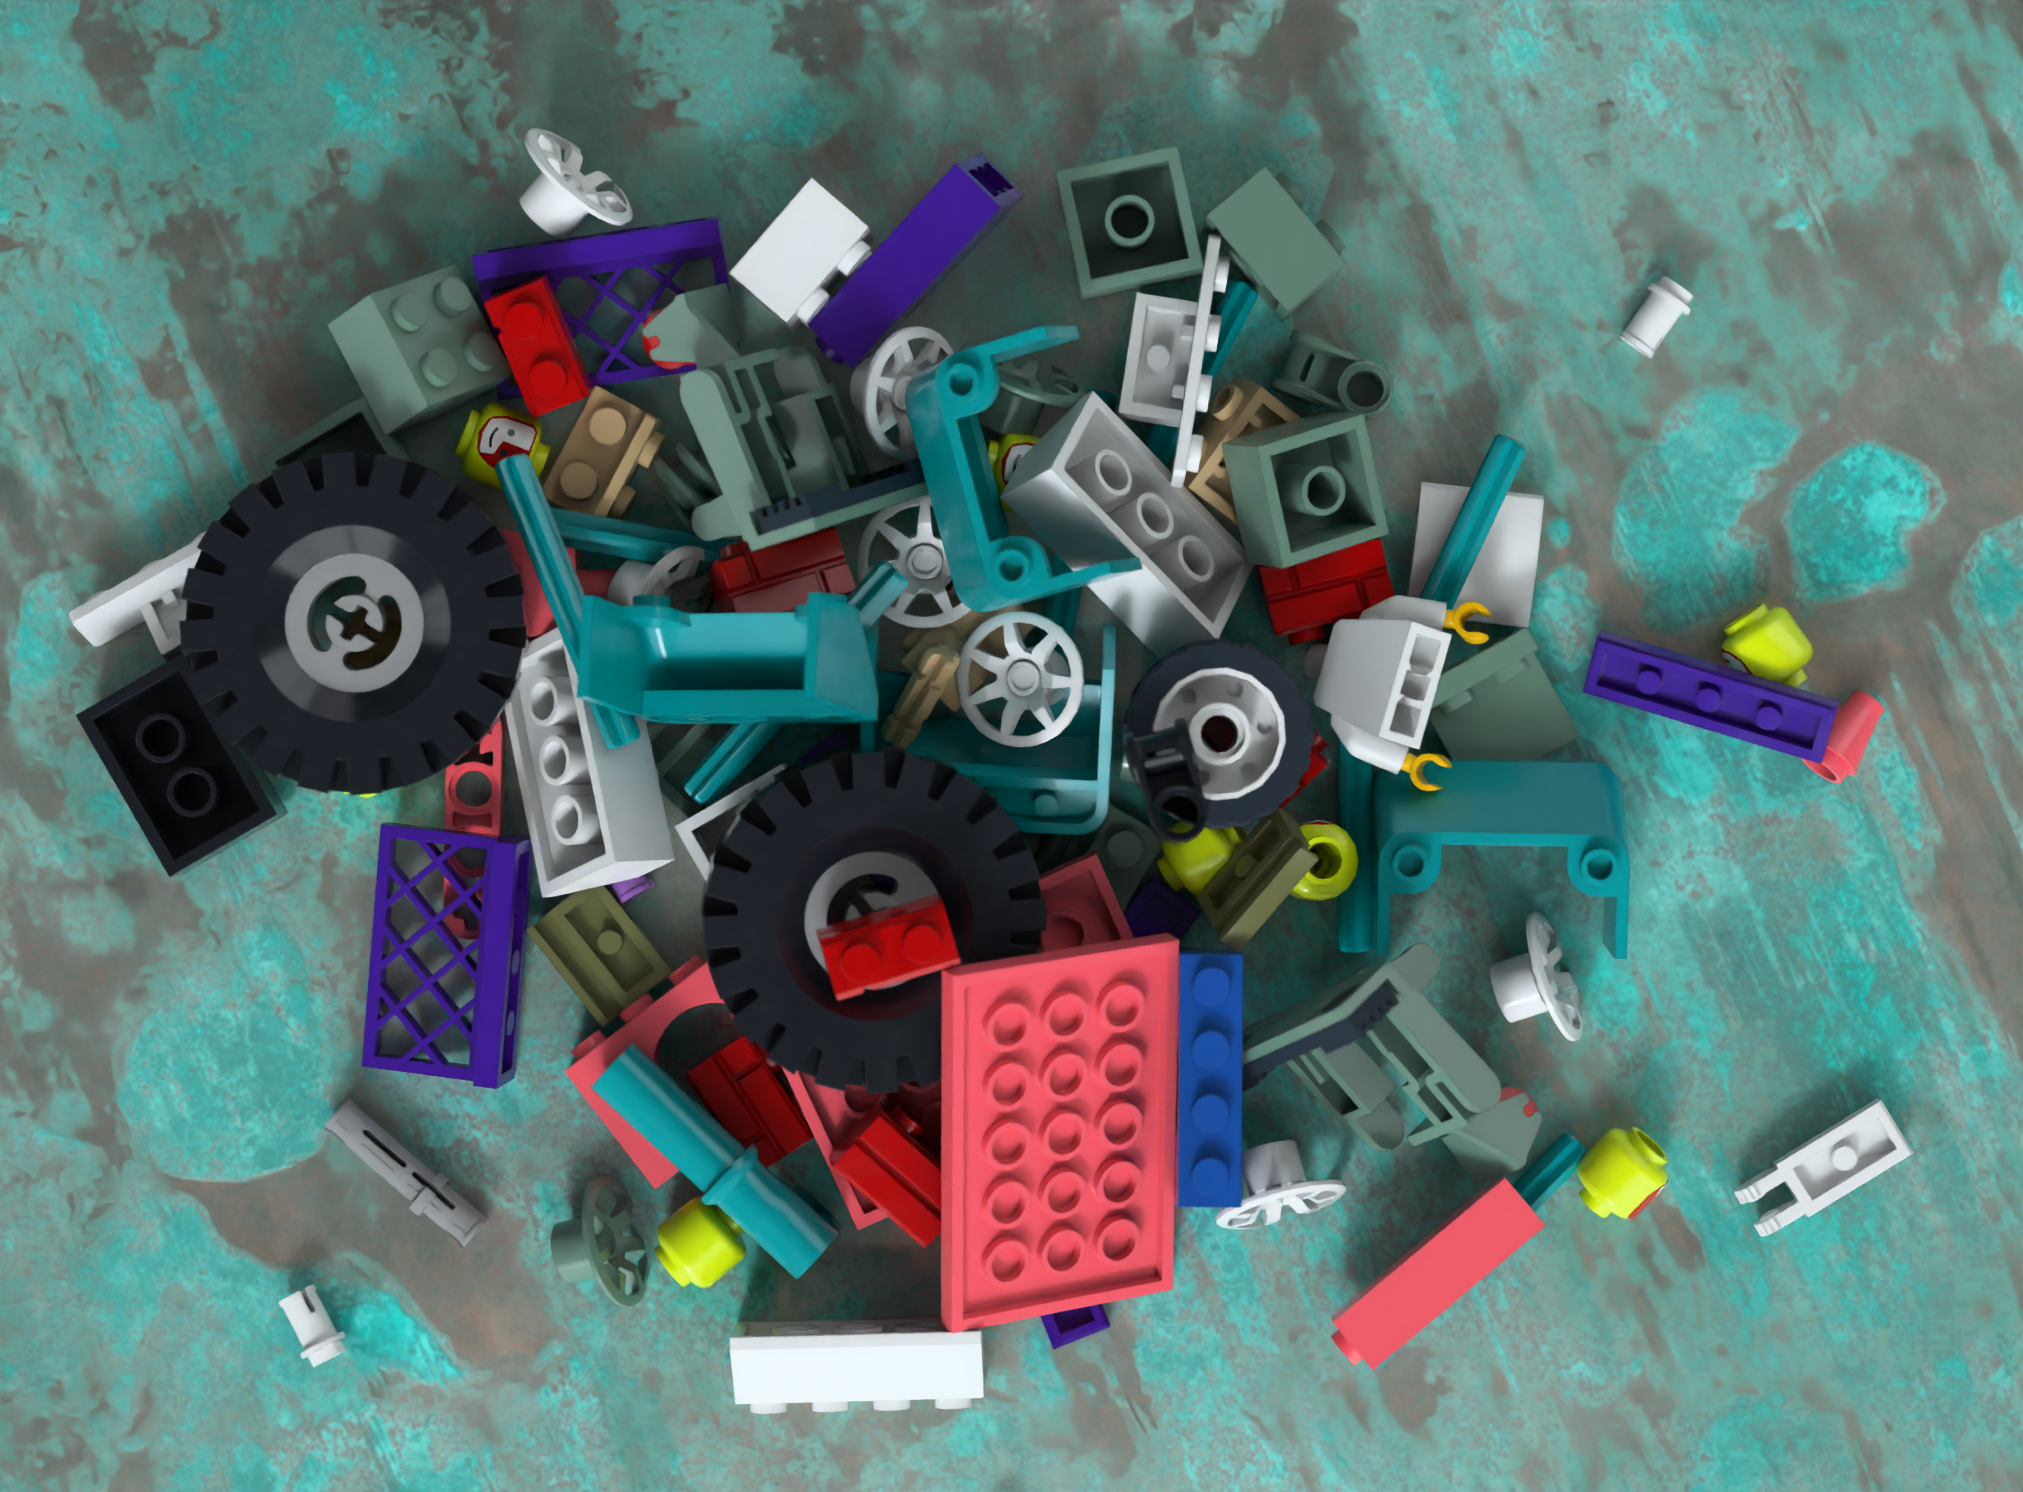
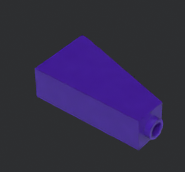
(915, 259)

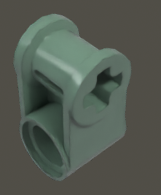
(1329, 376)

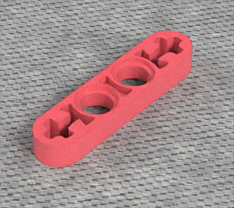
(481, 819)

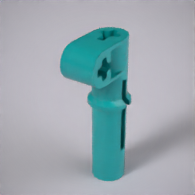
(781, 1220)

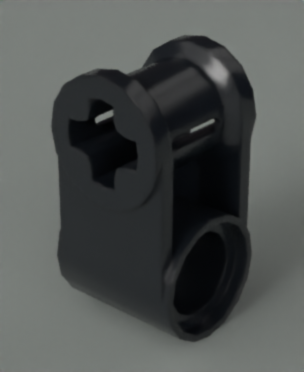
(1167, 776)

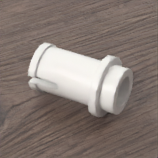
(1656, 316)
(313, 1326)

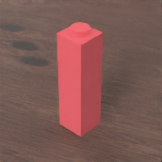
(1434, 1273)

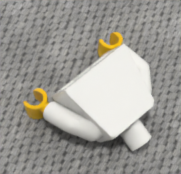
(1384, 676)

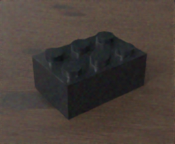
(178, 770)

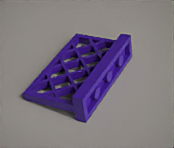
(602, 254)
(498, 965)

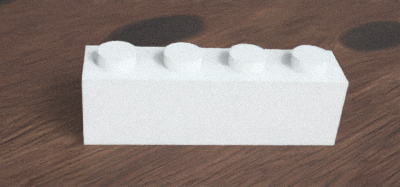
(1108, 498)
(587, 807)
(855, 1361)

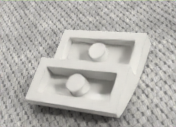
(1506, 563)

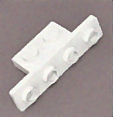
(1166, 360)
(147, 596)

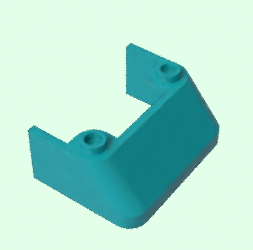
(983, 559)
(727, 665)
(1041, 787)
(1502, 805)

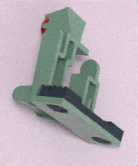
(729, 416)
(1445, 1077)

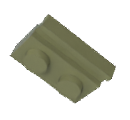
(1256, 878)
(599, 951)

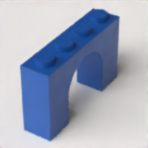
(1209, 1078)

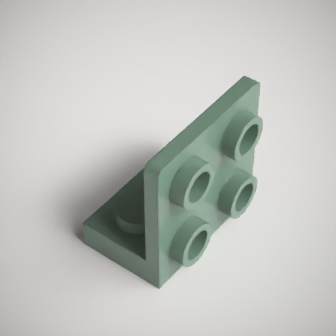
(1500, 704)

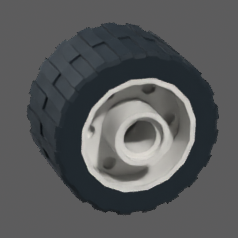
(1267, 721)

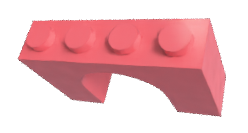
(645, 1027)

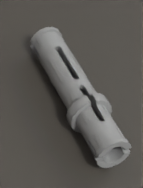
(407, 1174)

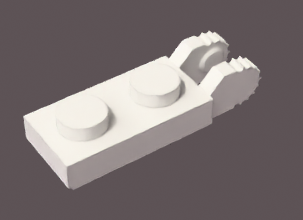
(1829, 1166)

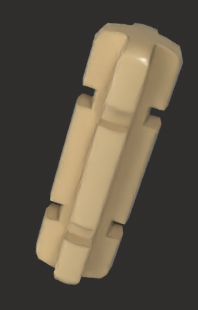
(920, 695)

